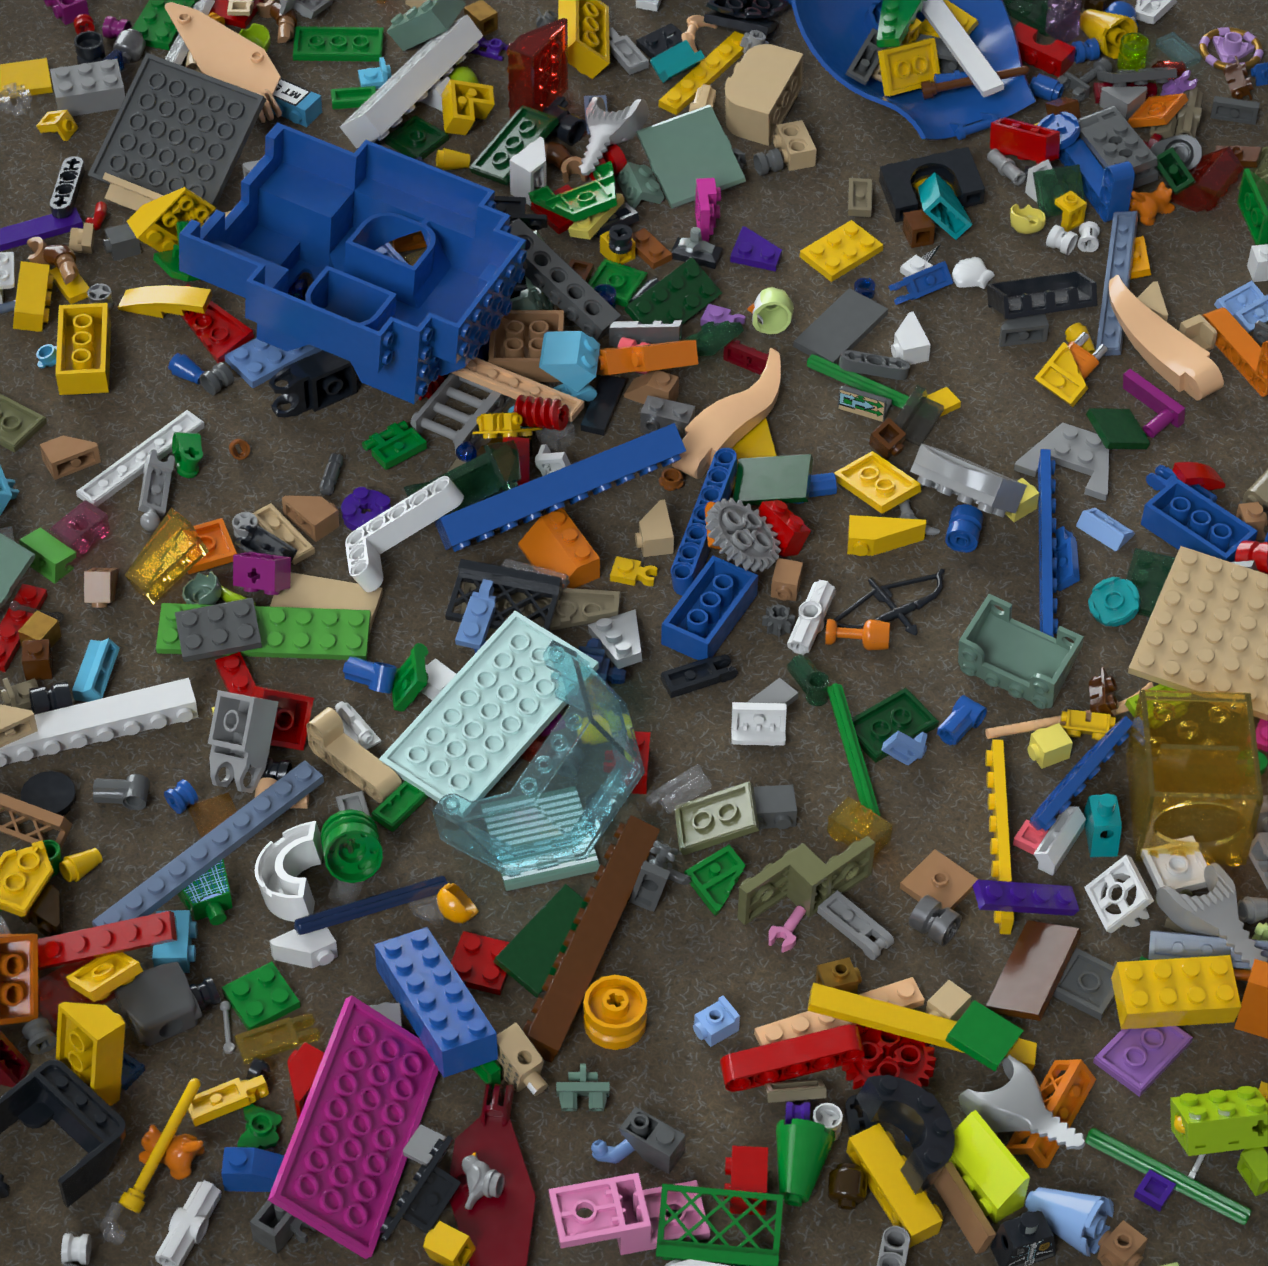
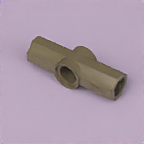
(1189, 115)

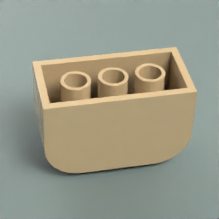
(762, 91)

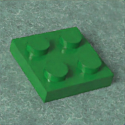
(261, 996)

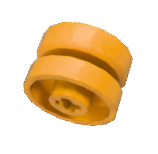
(615, 1012)

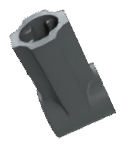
(129, 792)

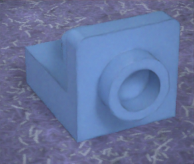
(904, 747)

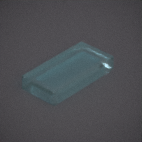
(1178, 49)

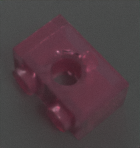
(81, 527)

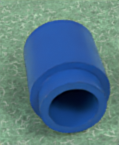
(1046, 87)

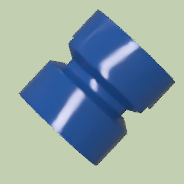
(964, 528)

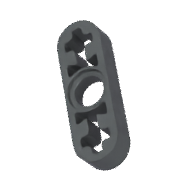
(874, 365)

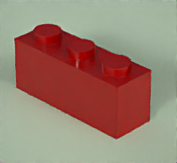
(1024, 140)

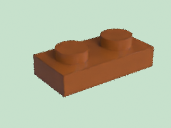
(650, 249)

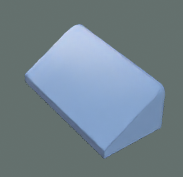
(1104, 528)

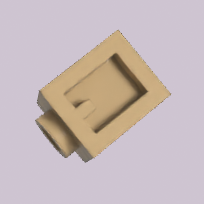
(82, 239)

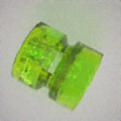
(1133, 52)

